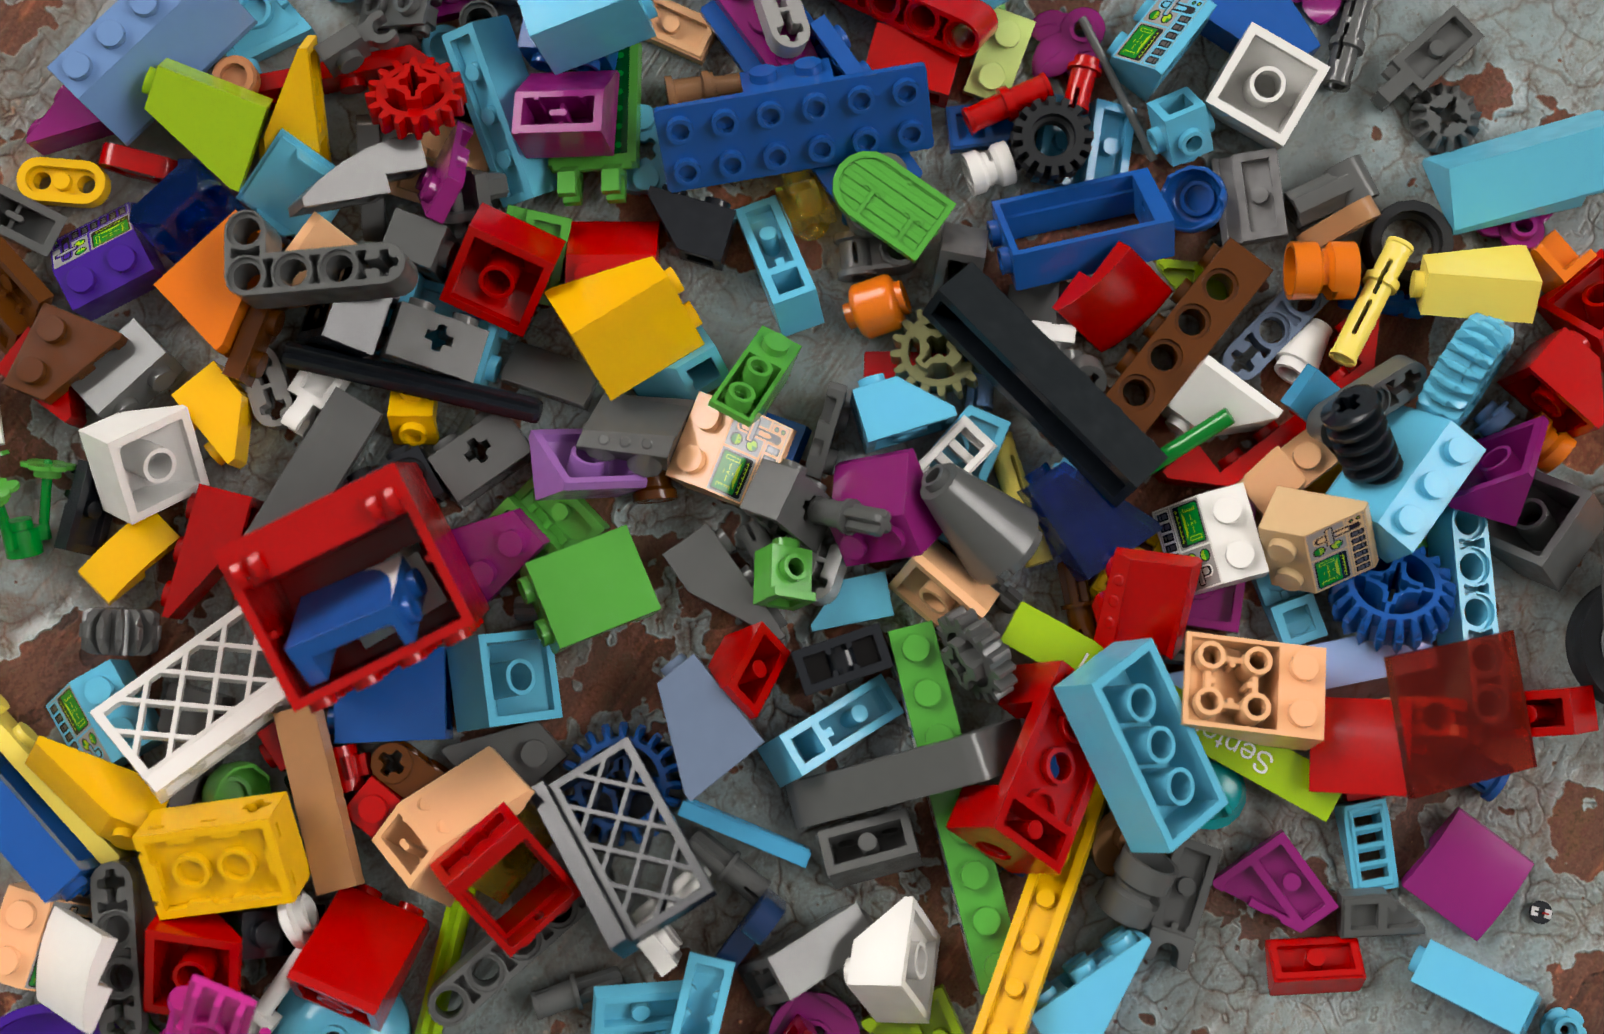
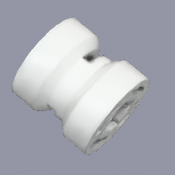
(988, 168)

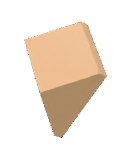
(940, 583)

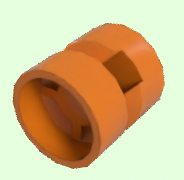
(1318, 270)

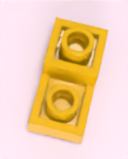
(127, 556)

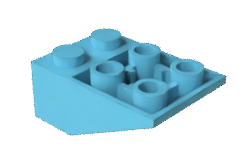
(1091, 986)

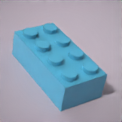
(1138, 749)

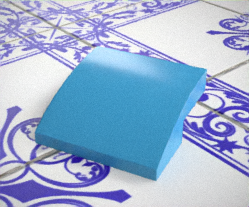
(1110, 144)

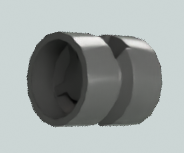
(1135, 887)

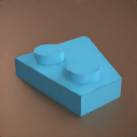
(635, 1008)

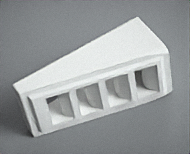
(974, 436)

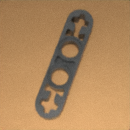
(129, 952)

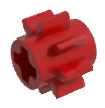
(352, 766)

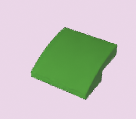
(562, 521)

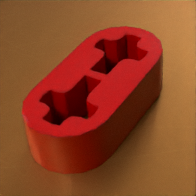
(135, 163)

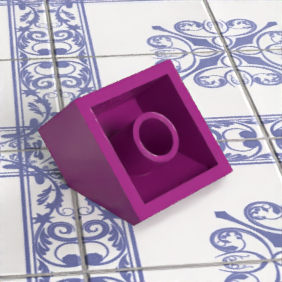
(888, 483)

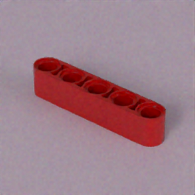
(944, 27)

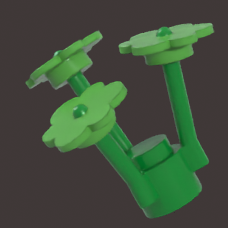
(20, 534)

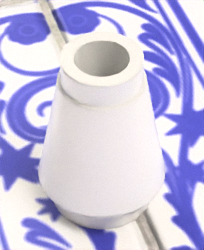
(1305, 348)

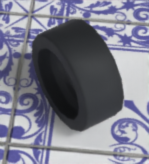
(1419, 212)

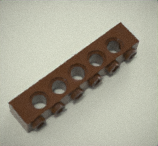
(1242, 277)

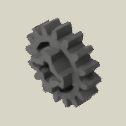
(976, 654)

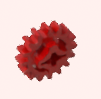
(416, 98)

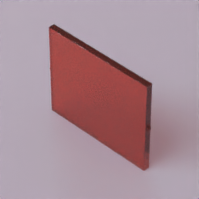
(1460, 713)

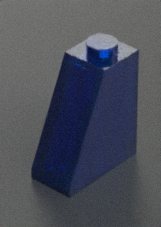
(1081, 520)

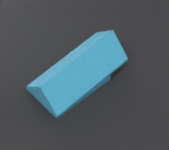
(1520, 173)

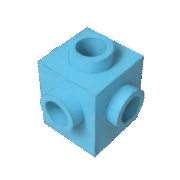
(1180, 127)

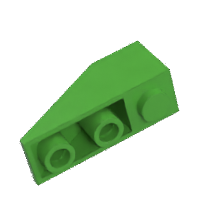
(756, 377)

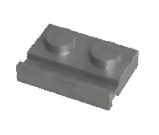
(1254, 197)

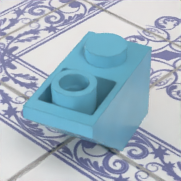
(684, 379)

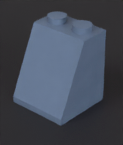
(703, 724)

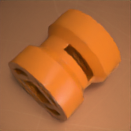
(1555, 446)

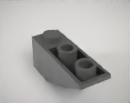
(713, 577)

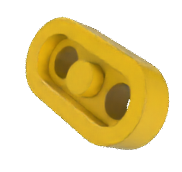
(66, 184)

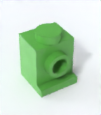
(783, 575)

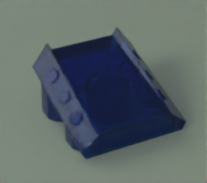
(182, 209)

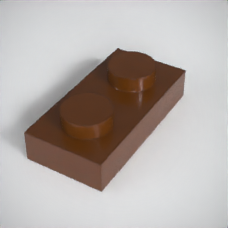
(249, 355)

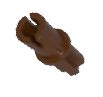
(1077, 603)

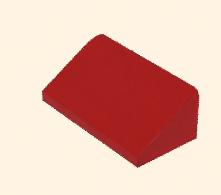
(1313, 965)

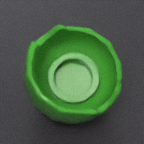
(235, 781)

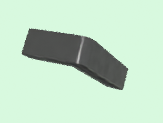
(904, 775)

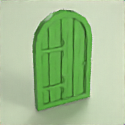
(890, 202)

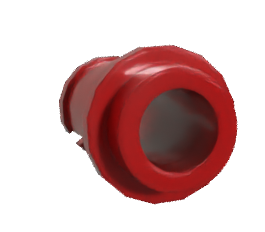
(1081, 81)

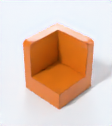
(1557, 260)

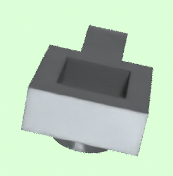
(350, 46)

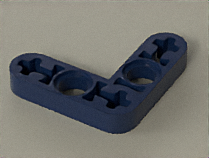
(753, 927)

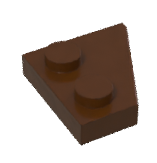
(58, 353)

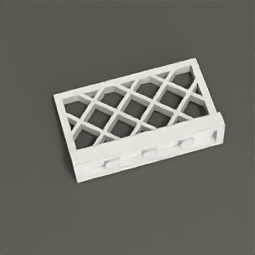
(219, 736)

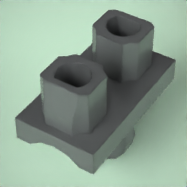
(477, 188)

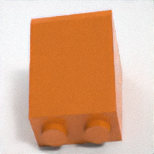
(201, 294)

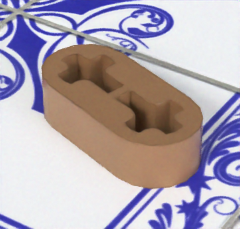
(1342, 222)

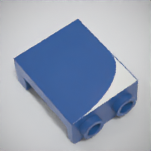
(353, 608)

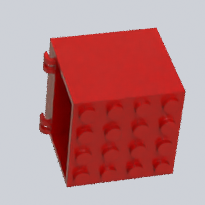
(336, 540)

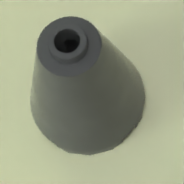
(981, 522)

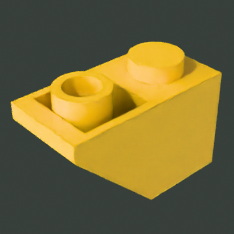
(220, 412)

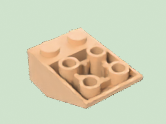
(1254, 690)
(443, 813)

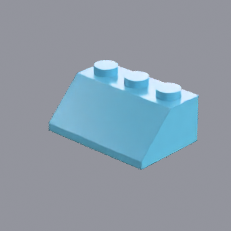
(1435, 466)

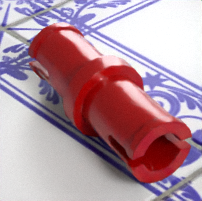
(1006, 103)

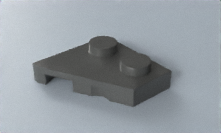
(833, 418)

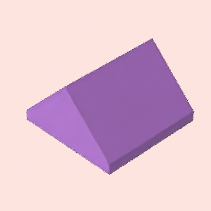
(571, 473)

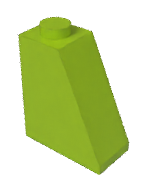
(208, 117)

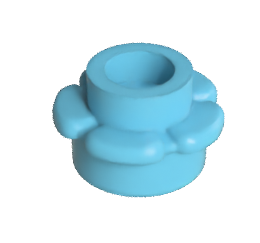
(1558, 1017)

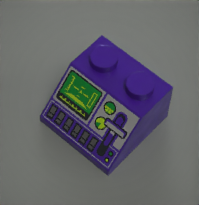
(105, 264)

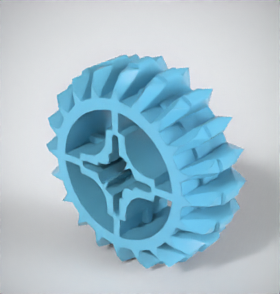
(1466, 368)

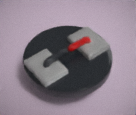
(1540, 912)

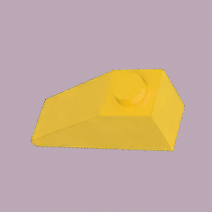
(301, 103)
(99, 792)

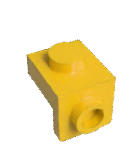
(412, 419)

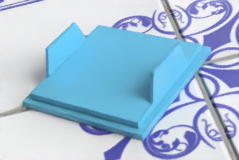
(280, 179)

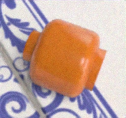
(877, 306)

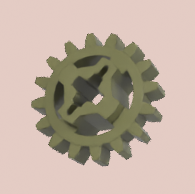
(930, 371)

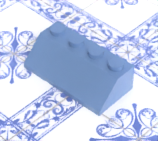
(114, 54)

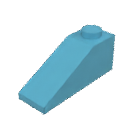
(780, 266)
(830, 731)

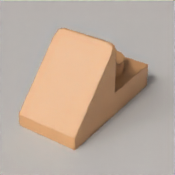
(1291, 466)

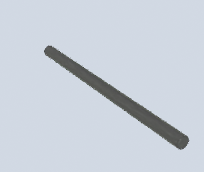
(1126, 105)

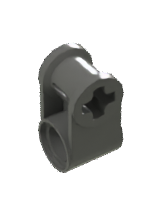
(872, 258)

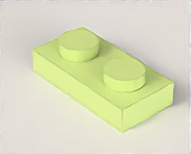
(1000, 56)

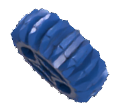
(1417, 610)
(663, 782)

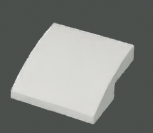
(71, 968)

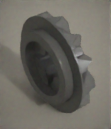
(1426, 125)

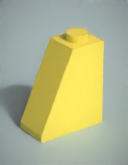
(1483, 280)

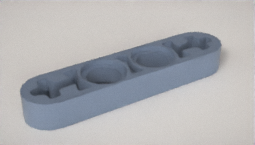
(1291, 323)

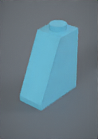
(1474, 987)

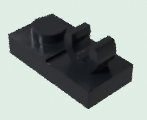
(83, 520)

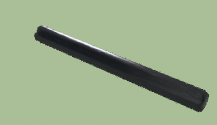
(412, 382)

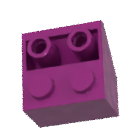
(566, 114)

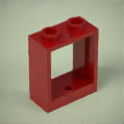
(478, 853)

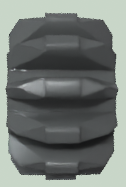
(120, 631)

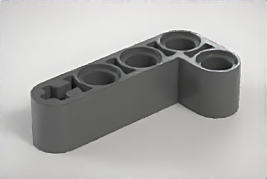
(322, 265)

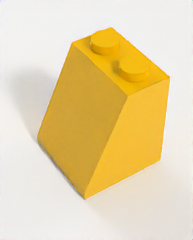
(627, 322)

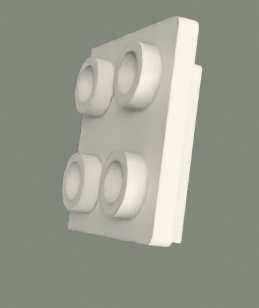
(663, 946)

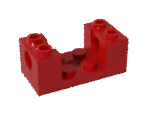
(1031, 814)

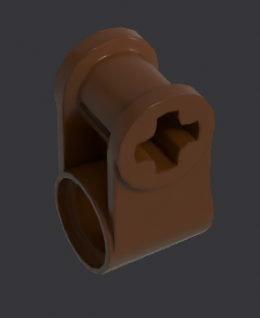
(417, 772)

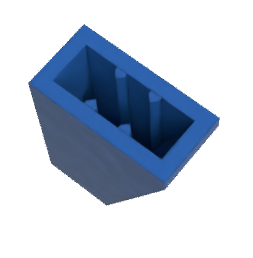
(1277, 16)
(400, 707)

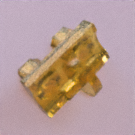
(805, 205)

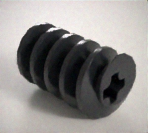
(1362, 436)

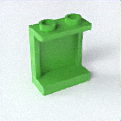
(587, 589)

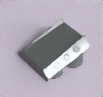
(636, 431)

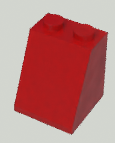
(359, 955)

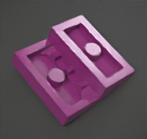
(1467, 873)

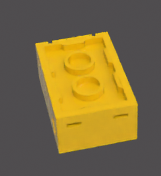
(222, 856)

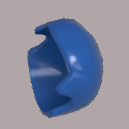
(1195, 198)

